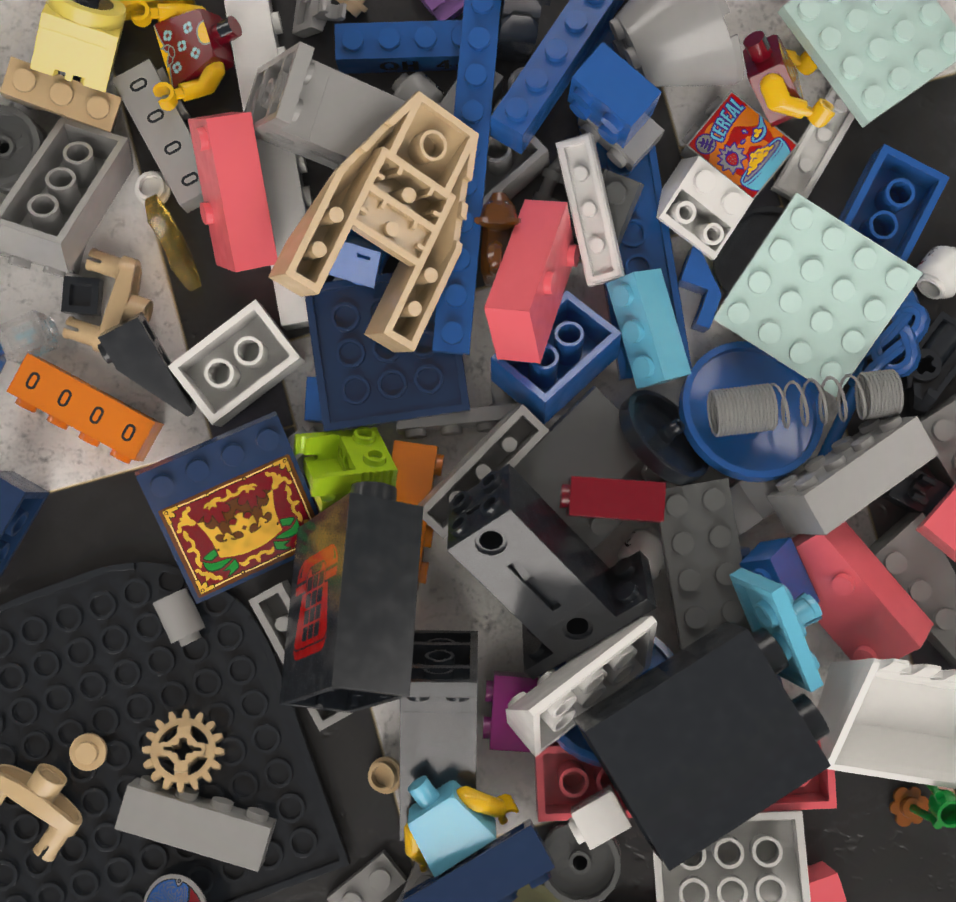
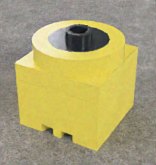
(79, 40)

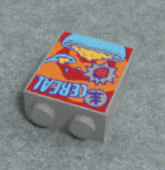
(739, 143)

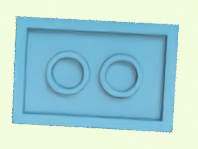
(773, 607)

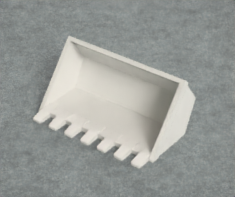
(891, 720)

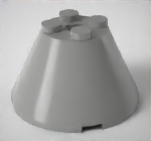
(678, 42)

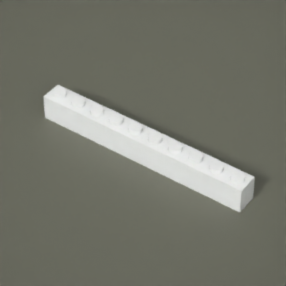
(280, 168)

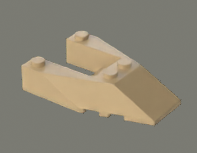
(405, 197)

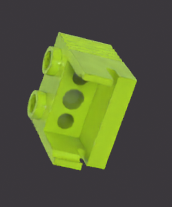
(343, 460)

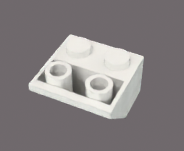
(702, 205)

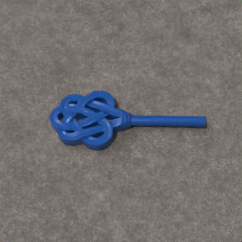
(882, 360)

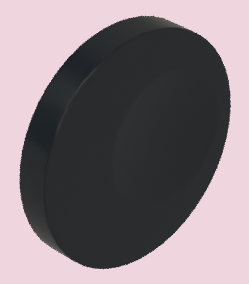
(743, 244)
(658, 437)

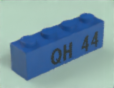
(397, 46)

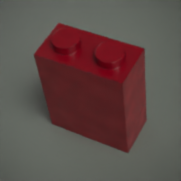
(614, 499)

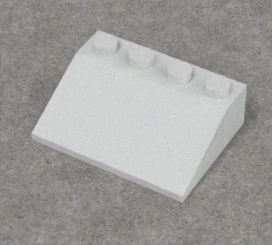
(580, 684)
(750, 864)

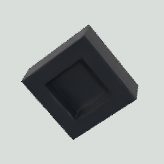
(82, 296)

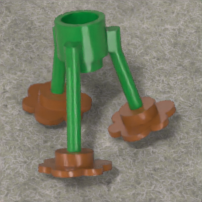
(912, 807)

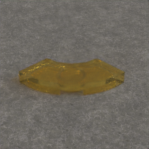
(173, 243)

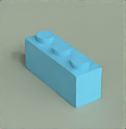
(648, 328)

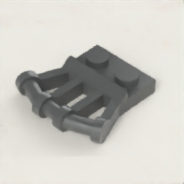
(620, 190)

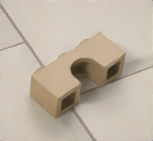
(60, 96)

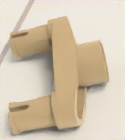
(122, 302)
(42, 796)

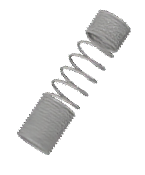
(756, 408)

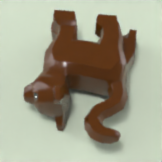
(498, 222)

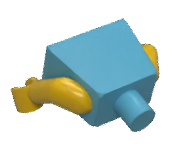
(451, 823)

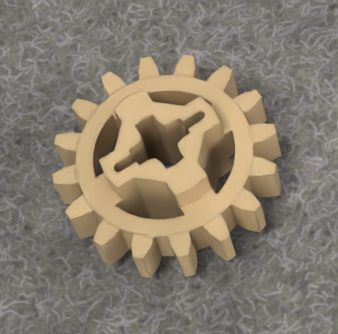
(183, 767)

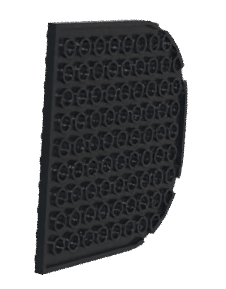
(102, 664)

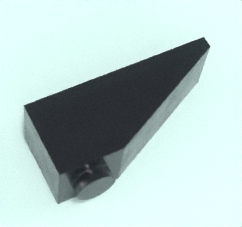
(141, 358)

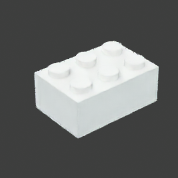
(236, 364)

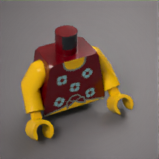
(192, 47)
(777, 83)

